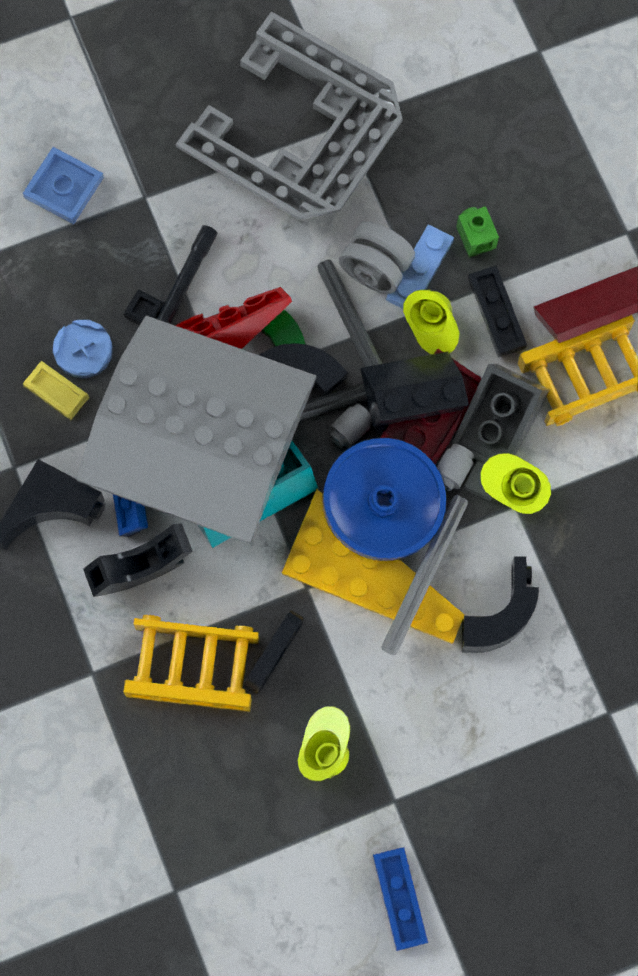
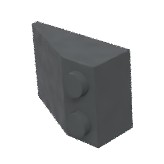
(500, 413)

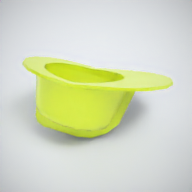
(431, 320)
(515, 483)
(325, 744)

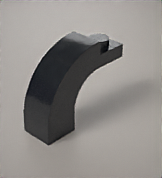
(312, 360)
(139, 565)
(495, 631)

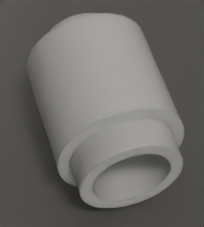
(350, 426)
(455, 466)

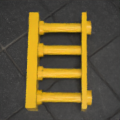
(538, 358)
(173, 689)

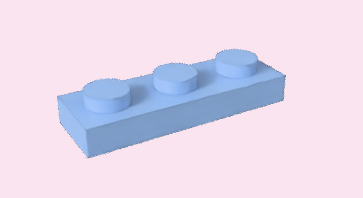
(428, 257)

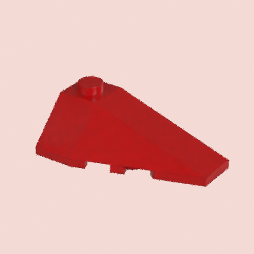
(240, 324)

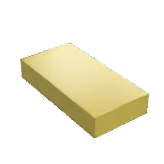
(56, 390)

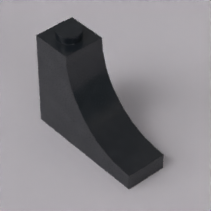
(49, 496)

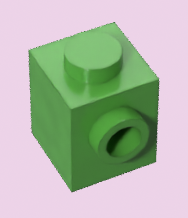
(477, 231)

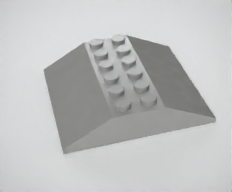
(195, 428)

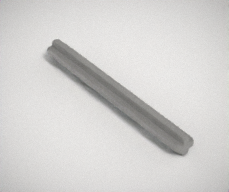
(424, 575)

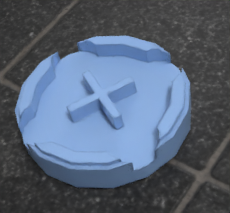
(82, 349)

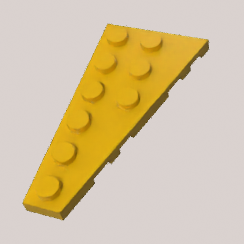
(373, 584)

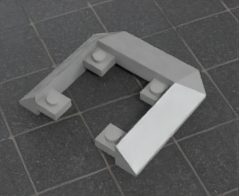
(352, 96)

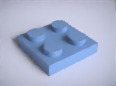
(63, 185)

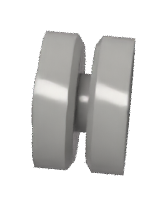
(377, 257)

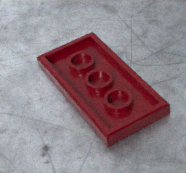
(590, 306)
(434, 432)

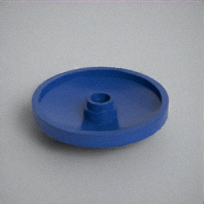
(384, 499)

